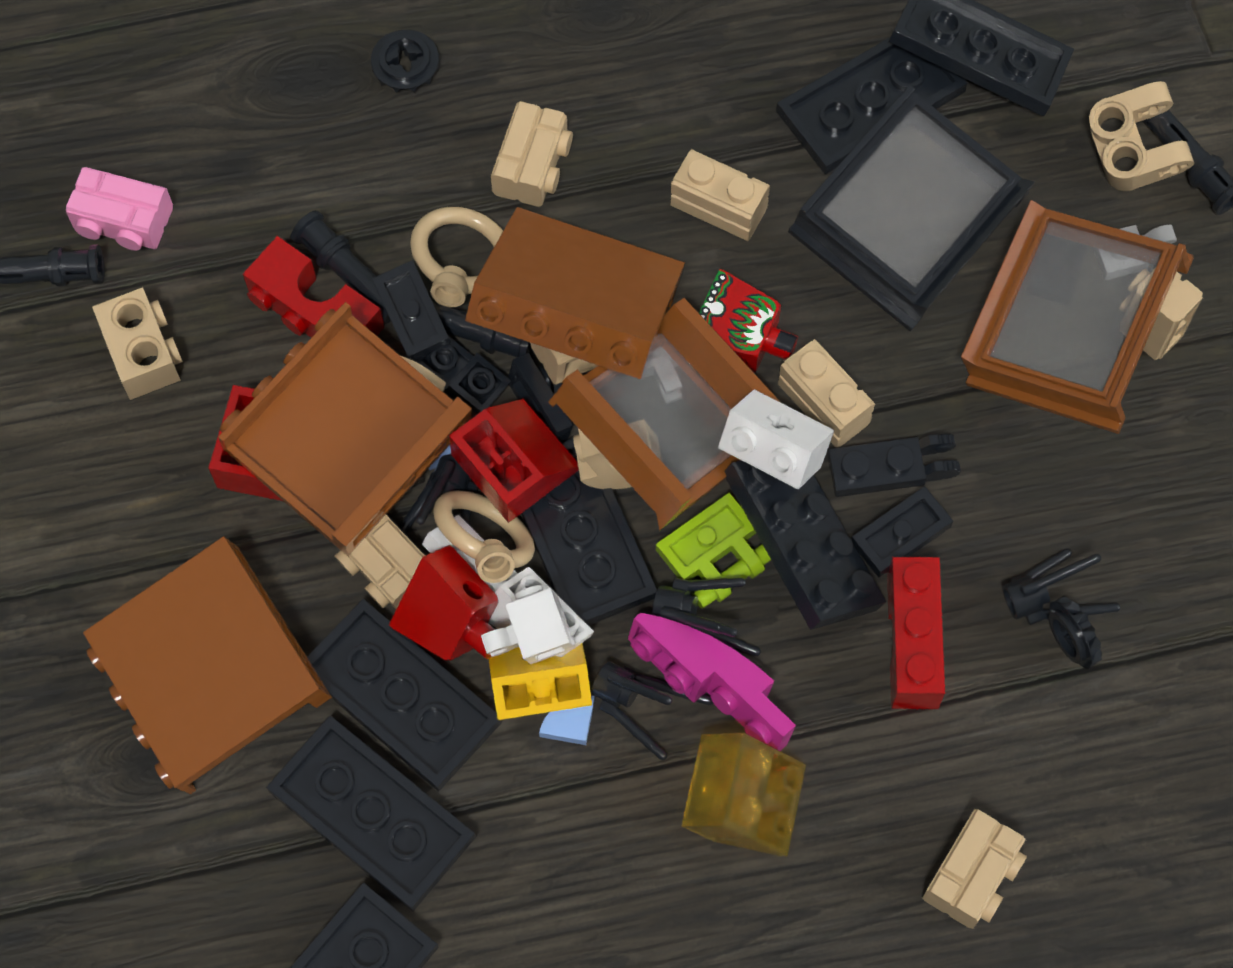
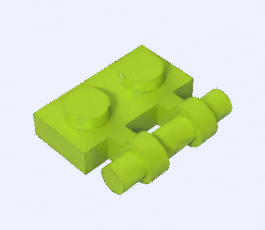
(707, 539)

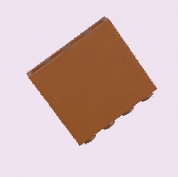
(575, 292)
(342, 429)
(203, 664)

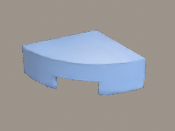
(568, 724)

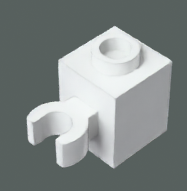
(536, 627)

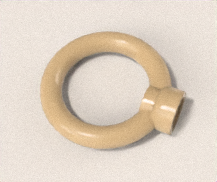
(451, 282)
(505, 560)

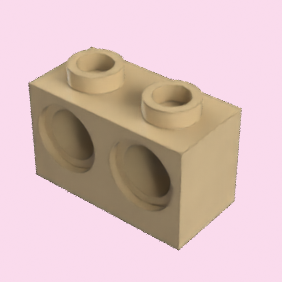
(134, 344)

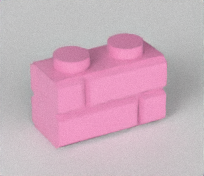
(119, 209)

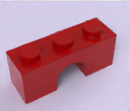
(280, 281)
(916, 616)

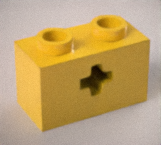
(541, 686)

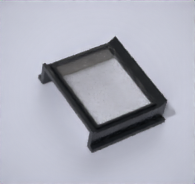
(908, 208)

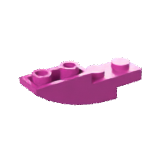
(702, 664)

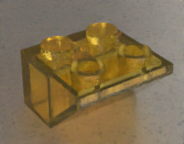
(744, 793)

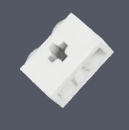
(775, 439)

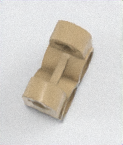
(1131, 108)

